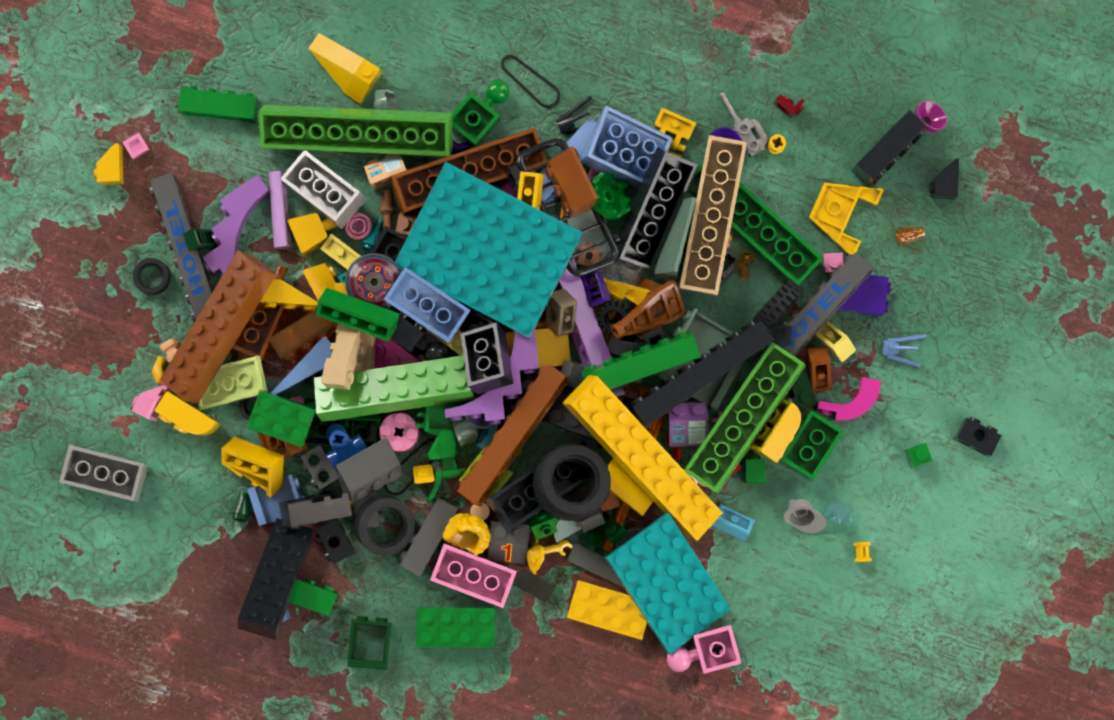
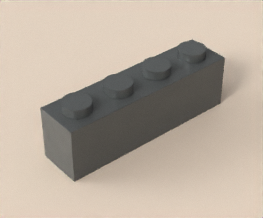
(428, 538)

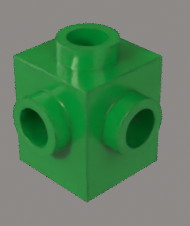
(542, 524)

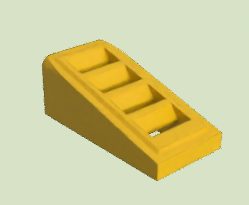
(423, 474)

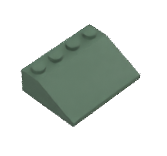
(674, 246)

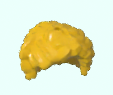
(467, 533)

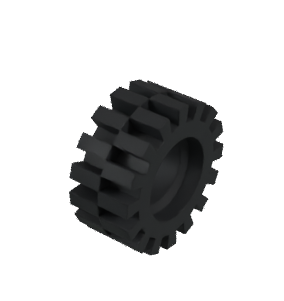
(609, 306)

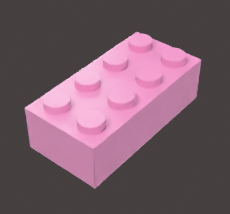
(473, 575)

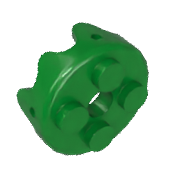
(611, 198)

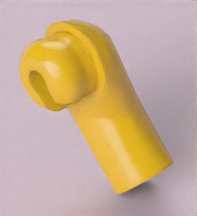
(157, 369)

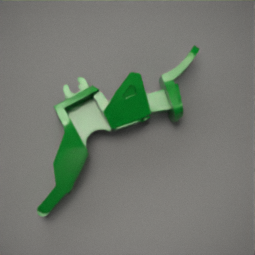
(444, 444)

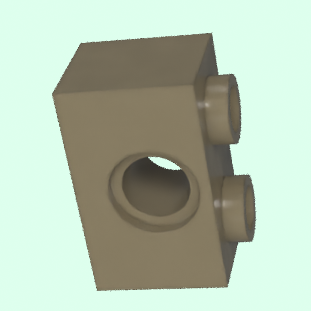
(561, 313)

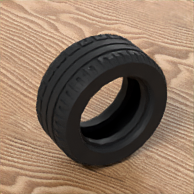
(591, 463)

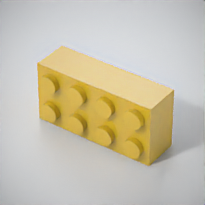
(606, 610)

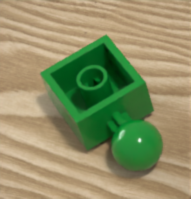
(472, 107)

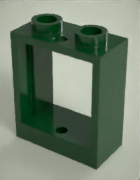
(364, 663)

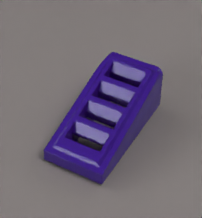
(605, 295)

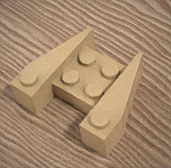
(351, 353)

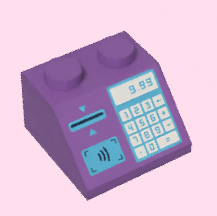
(687, 425)

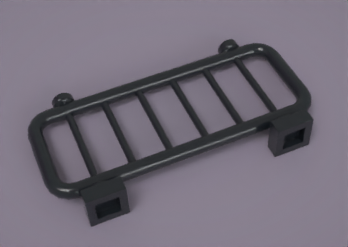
(612, 240)

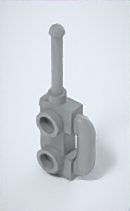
(744, 128)

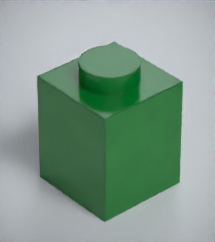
(918, 455)
(754, 470)

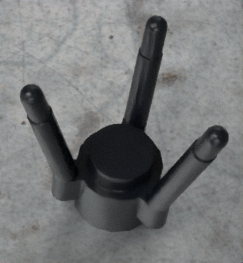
(566, 123)

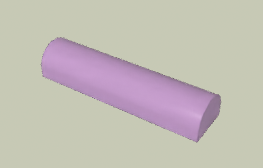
(279, 211)

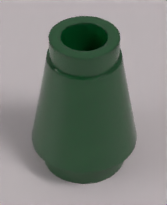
(241, 509)

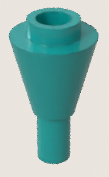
(369, 242)

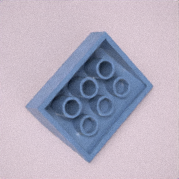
(622, 147)

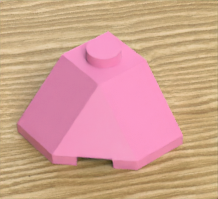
(148, 401)

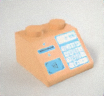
(381, 171)

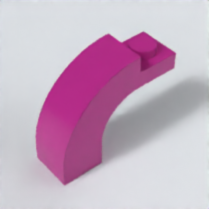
(865, 398)

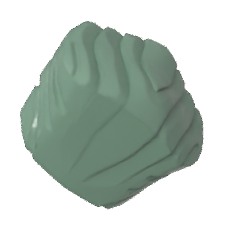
(385, 100)
(465, 431)

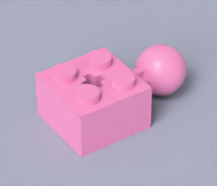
(709, 661)

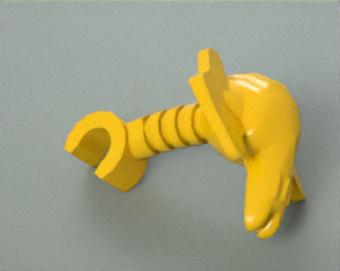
(536, 553)

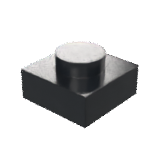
(781, 334)

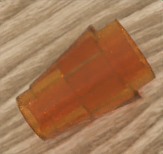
(907, 235)

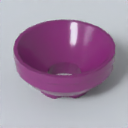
(933, 114)

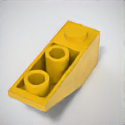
(284, 294)

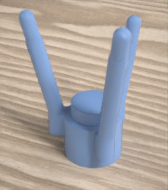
(891, 348)

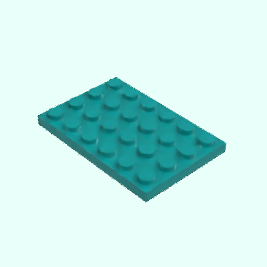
(667, 583)

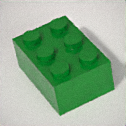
(281, 418)
(811, 445)

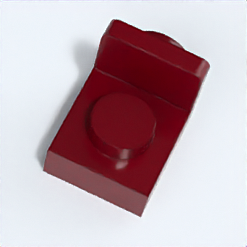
(786, 105)

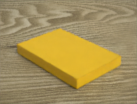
(627, 489)

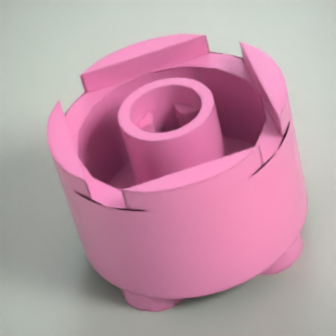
(410, 433)

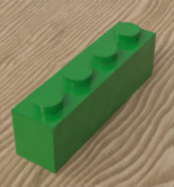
(218, 104)
(357, 314)
(314, 597)

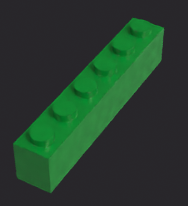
(645, 361)

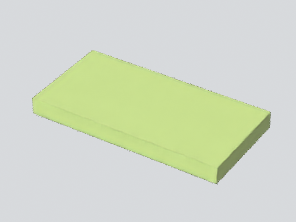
(235, 383)

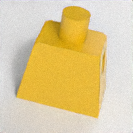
(310, 231)

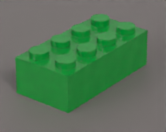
(455, 627)

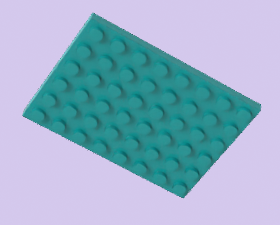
(488, 249)

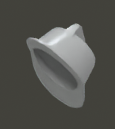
(804, 517)

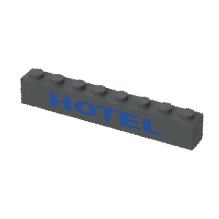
(175, 223)
(825, 303)

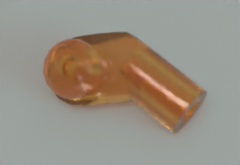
(743, 264)

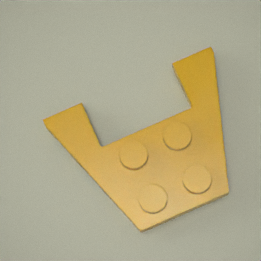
(835, 208)
(621, 291)

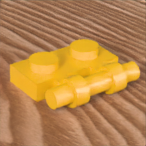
(676, 125)

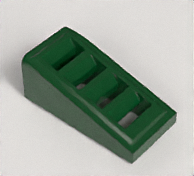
(199, 239)

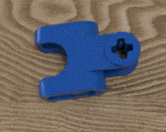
(343, 445)

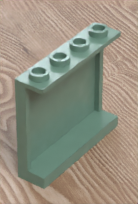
(706, 335)

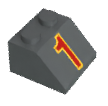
(510, 545)

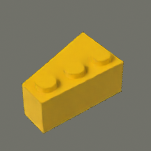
(255, 463)

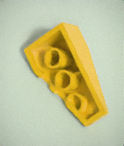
(347, 69)

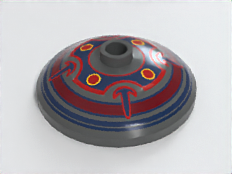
(369, 267)

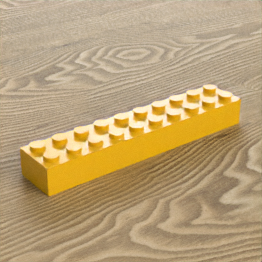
(642, 457)

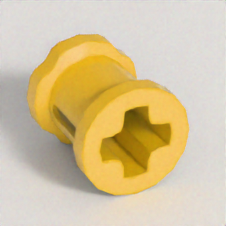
(782, 143)
(862, 552)

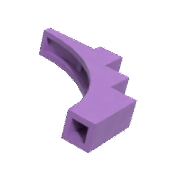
(239, 206)
(524, 359)

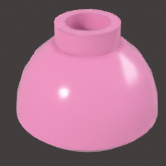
(358, 226)

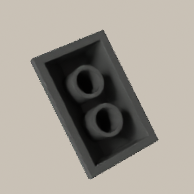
(368, 470)

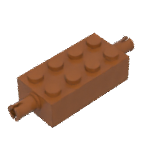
(260, 327)

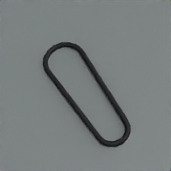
(544, 105)
(407, 458)

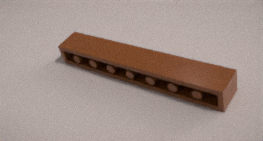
(513, 434)

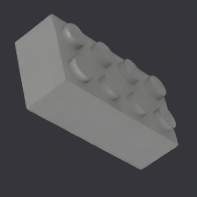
(323, 189)
(103, 473)

